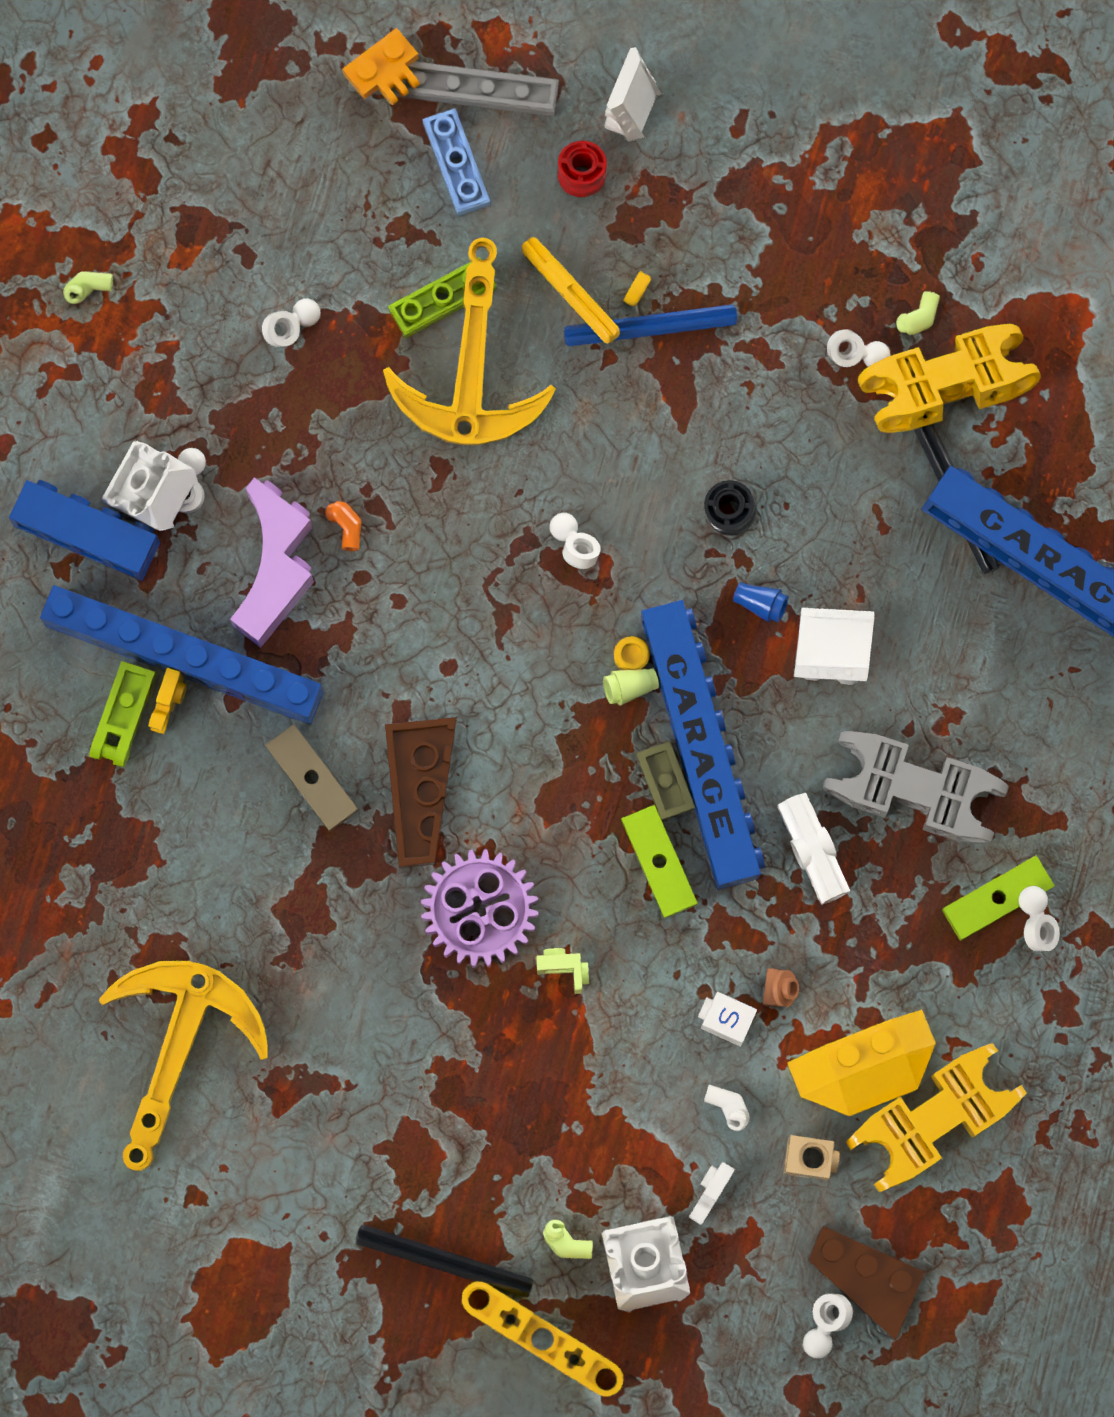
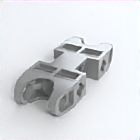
(915, 787)

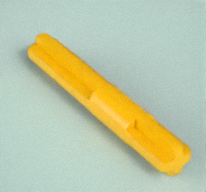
(570, 290)

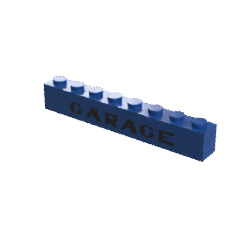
(1024, 546)
(175, 650)
(701, 745)

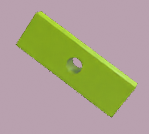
(424, 308)
(652, 841)
(978, 909)

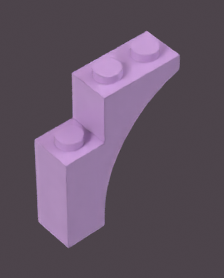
(279, 579)

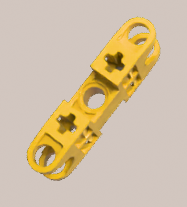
(971, 370)
(961, 1100)
(527, 1323)

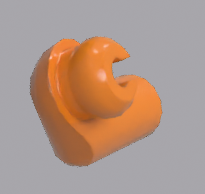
(349, 521)

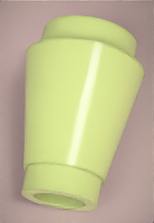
(628, 685)

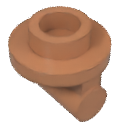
(780, 988)

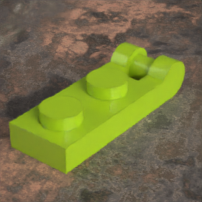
(123, 713)

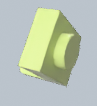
(556, 961)

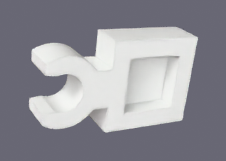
(714, 1183)

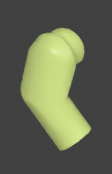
(85, 283)
(919, 319)

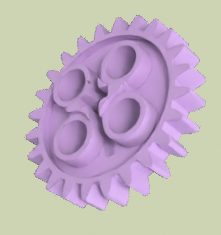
(493, 938)

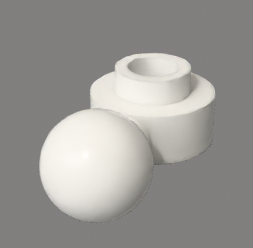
(305, 313)
(856, 350)
(196, 460)
(580, 548)
(1040, 930)
(818, 1341)

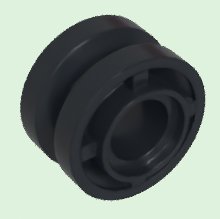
(726, 492)

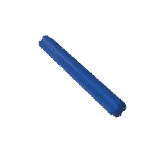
(657, 324)

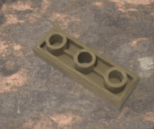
(299, 761)

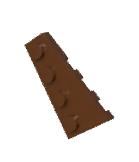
(419, 778)

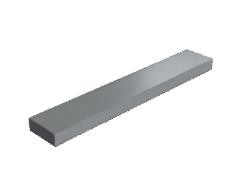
(480, 88)

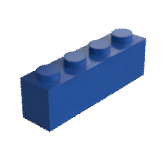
(85, 530)

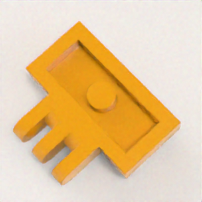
(384, 68)

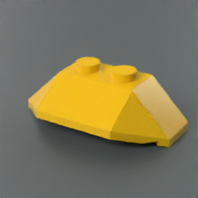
(866, 1065)

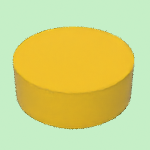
(637, 289)
(631, 654)

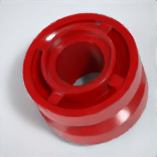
(582, 154)

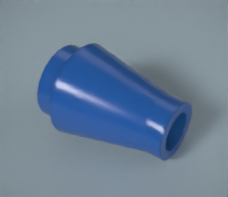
(762, 601)

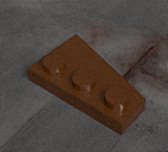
(867, 1277)

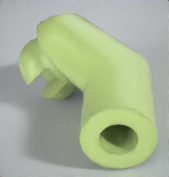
(563, 1244)

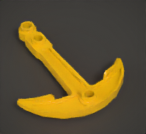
(467, 399)
(183, 1027)

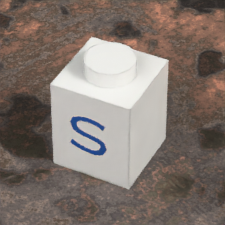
(727, 1018)

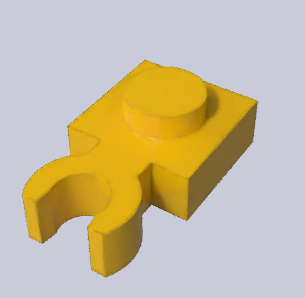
(170, 692)

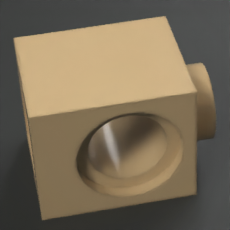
(794, 1162)

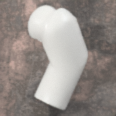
(732, 1106)

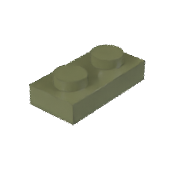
(665, 781)

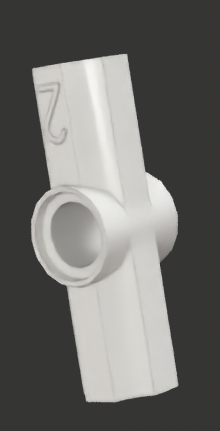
(813, 848)

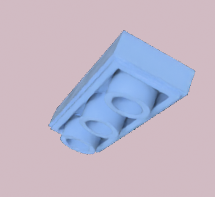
(461, 179)

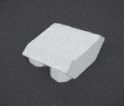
(631, 98)
(150, 486)
(834, 645)
(646, 1264)

